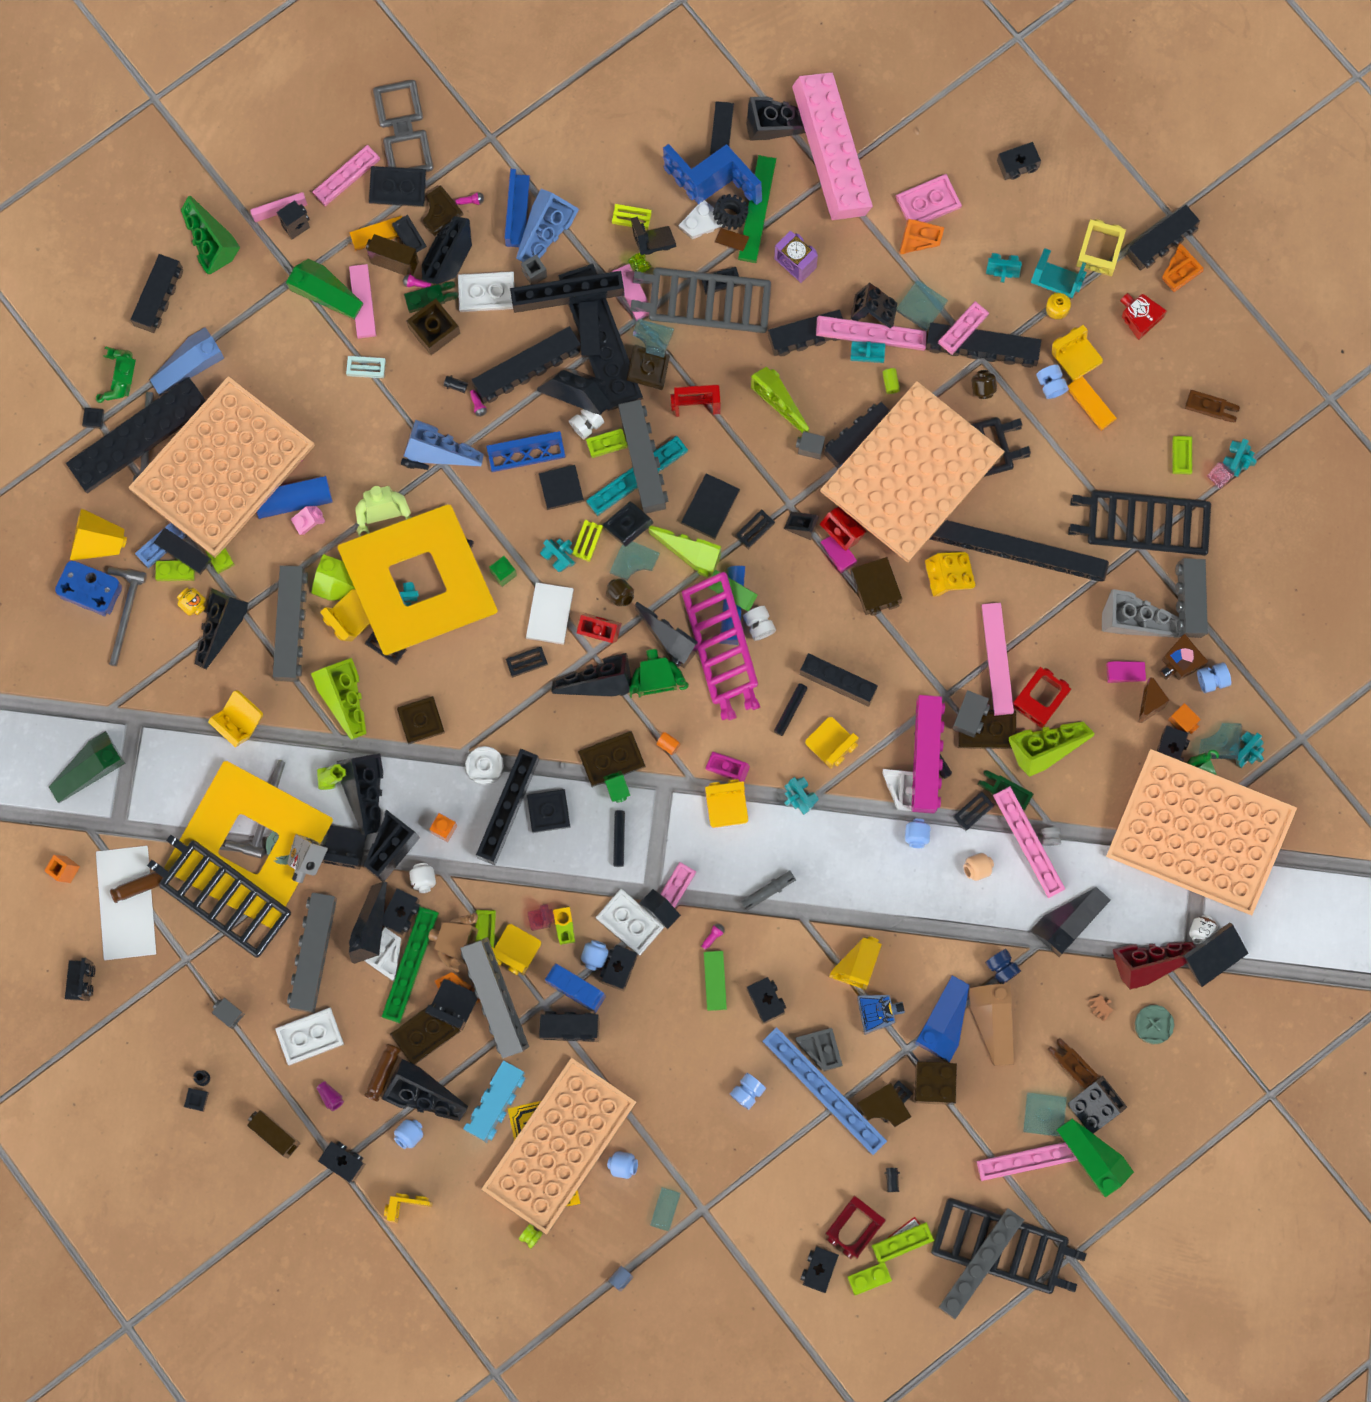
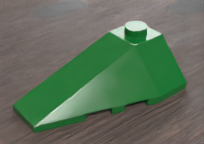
(321, 286)

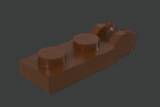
(1211, 406)
(1074, 1065)

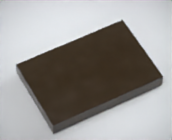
(994, 732)
(610, 757)
(422, 1036)

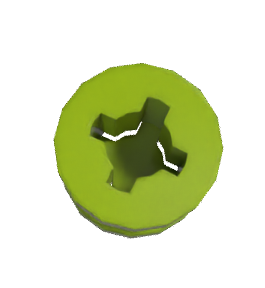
(530, 1236)

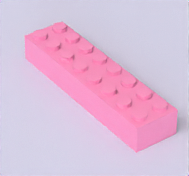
(832, 146)

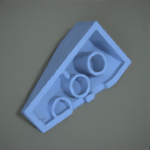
(545, 223)
(189, 359)
(432, 447)

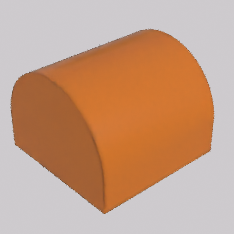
(668, 743)

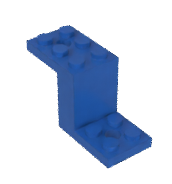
(712, 174)

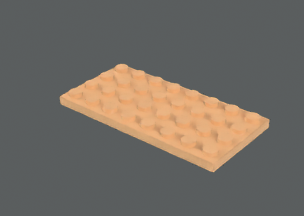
(559, 1146)

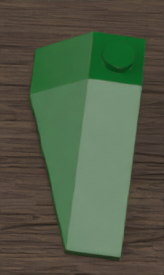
(213, 241)
(1100, 1161)

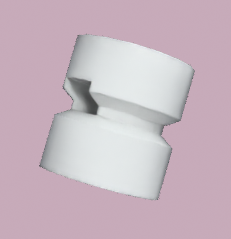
(592, 421)
(759, 623)

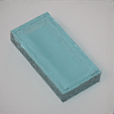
(665, 1209)

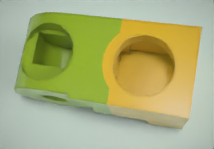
(564, 925)

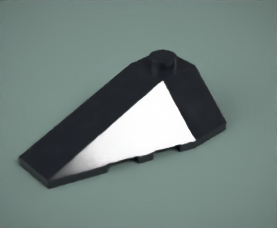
(222, 619)
(605, 679)
(1067, 922)
(367, 932)
(417, 1089)

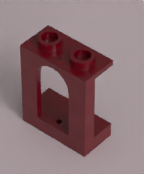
(856, 1249)

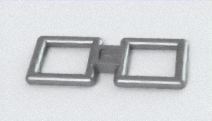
(402, 125)

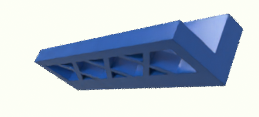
(516, 208)
(525, 444)

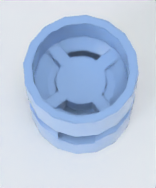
(1052, 381)
(1215, 677)
(748, 1090)

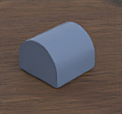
(620, 1278)

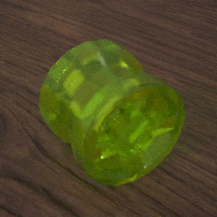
(639, 263)

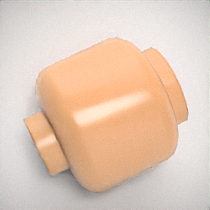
(978, 866)

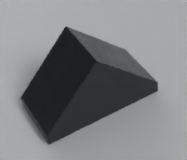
(802, 524)
(660, 908)

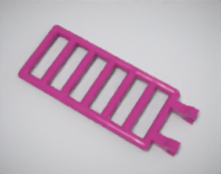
(747, 688)

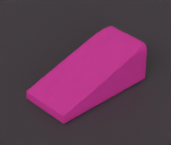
(842, 559)
(1125, 672)
(727, 767)

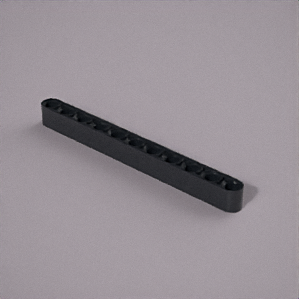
(1021, 550)

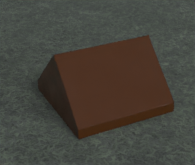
(1152, 701)

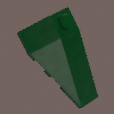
(89, 765)

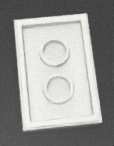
(485, 291)
(549, 613)
(630, 922)
(309, 1036)

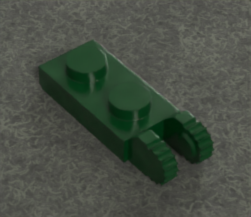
(420, 298)
(1022, 794)

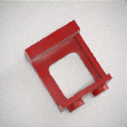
(710, 396)
(1033, 709)

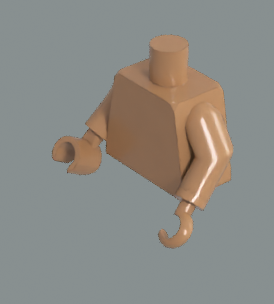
(453, 937)

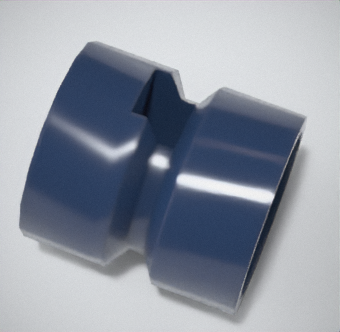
(1004, 968)

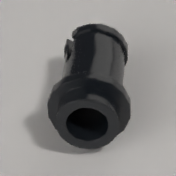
(455, 384)
(204, 1081)
(892, 1179)

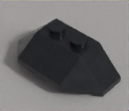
(447, 251)
(577, 389)

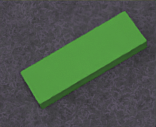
(743, 596)
(715, 981)

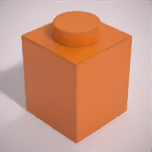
(1185, 719)
(443, 827)
(62, 868)

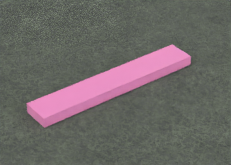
(871, 332)
(997, 659)
(1029, 842)
(1024, 1161)

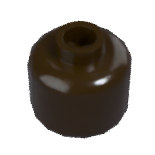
(984, 384)
(620, 592)

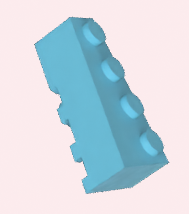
(495, 1102)

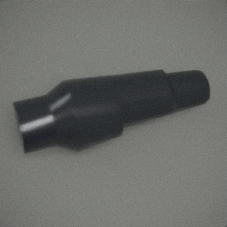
(414, 464)

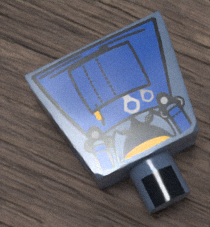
(878, 1012)

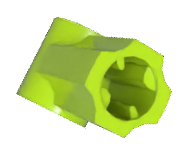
(329, 776)

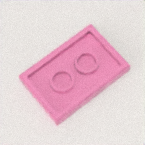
(929, 200)

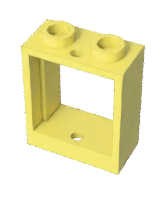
(1097, 264)

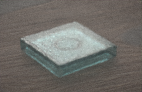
(921, 305)
(1044, 1114)

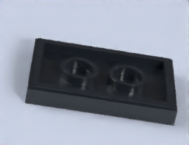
(397, 186)
(710, 506)
(1215, 954)

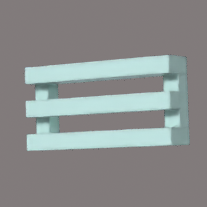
(382, 361)

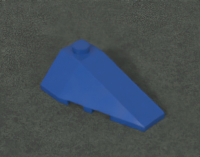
(945, 1023)

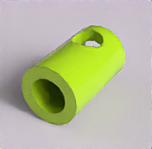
(891, 381)

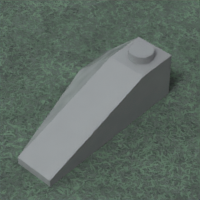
(1133, 616)

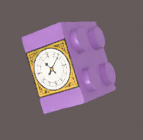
(796, 256)

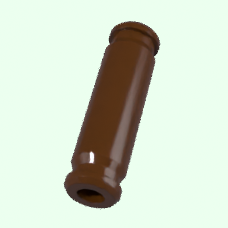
(135, 887)
(382, 1072)

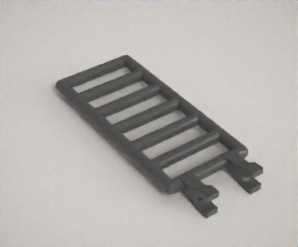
(637, 306)

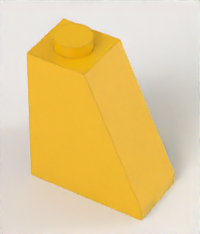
(96, 537)
(858, 963)

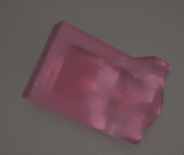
(541, 918)

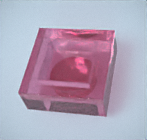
(1220, 475)

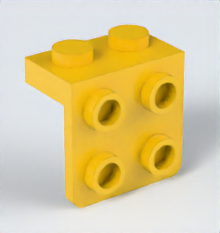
(1076, 353)
(949, 572)
(346, 617)
(237, 719)
(831, 742)
(726, 803)
(516, 949)
(393, 1208)

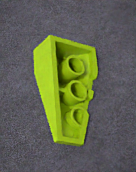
(772, 390)
(698, 554)
(331, 579)
(340, 692)
(1043, 748)

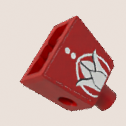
(1141, 314)

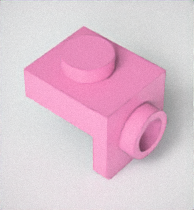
(307, 519)

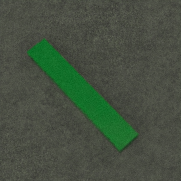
(757, 213)
(410, 965)

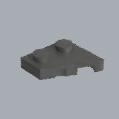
(821, 1048)

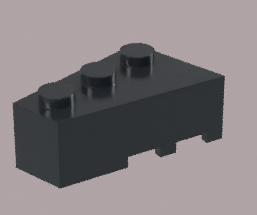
(390, 846)
(569, 1026)

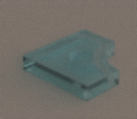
(654, 336)
(633, 559)
(1225, 742)

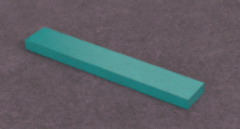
(627, 483)

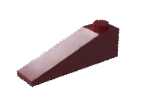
(1147, 964)

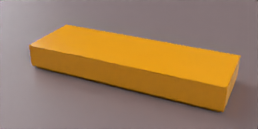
(385, 229)
(1091, 403)

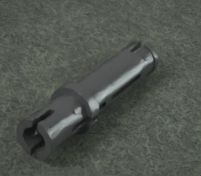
(762, 894)

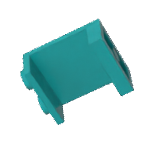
(1057, 278)

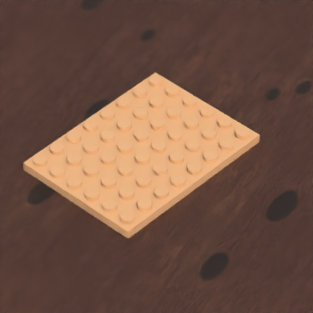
(221, 466)
(912, 471)
(1201, 832)

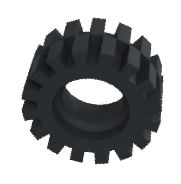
(733, 204)

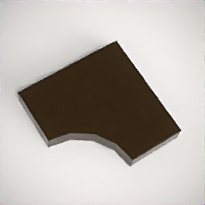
(441, 210)
(885, 1105)

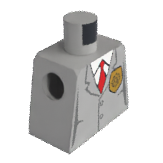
(305, 857)

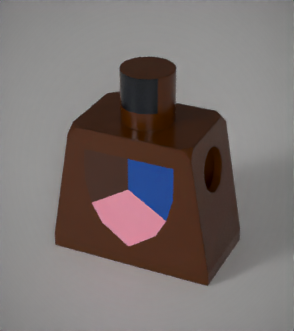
(1182, 659)

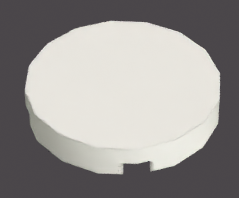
(484, 765)

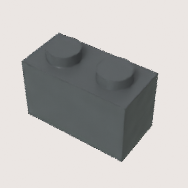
(971, 713)

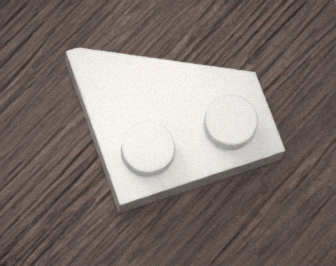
(699, 221)
(900, 787)
(389, 954)

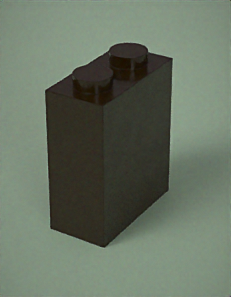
(392, 255)
(876, 586)
(273, 1133)

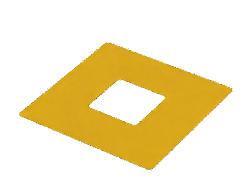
(401, 625)
(239, 793)

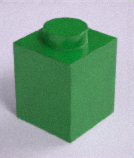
(503, 571)
(617, 787)

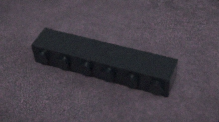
(567, 291)
(990, 346)
(526, 365)
(507, 807)

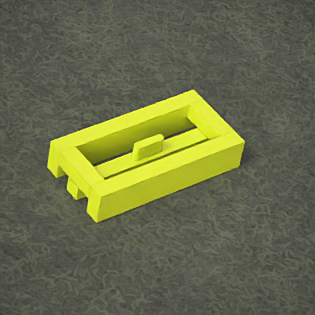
(615, 220)
(592, 526)

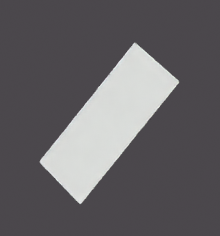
(129, 923)

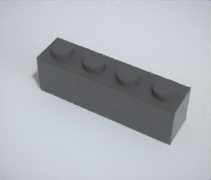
(1192, 597)

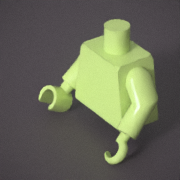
(380, 505)

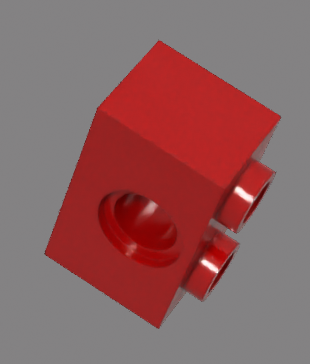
(842, 528)
(598, 628)

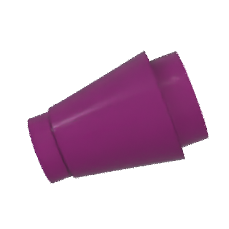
(330, 1096)

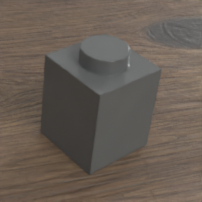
(534, 270)
(810, 445)
(227, 1012)

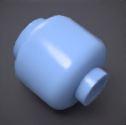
(917, 833)
(594, 954)
(408, 1133)
(622, 1165)

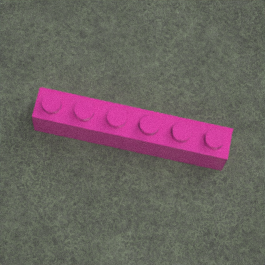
(927, 754)

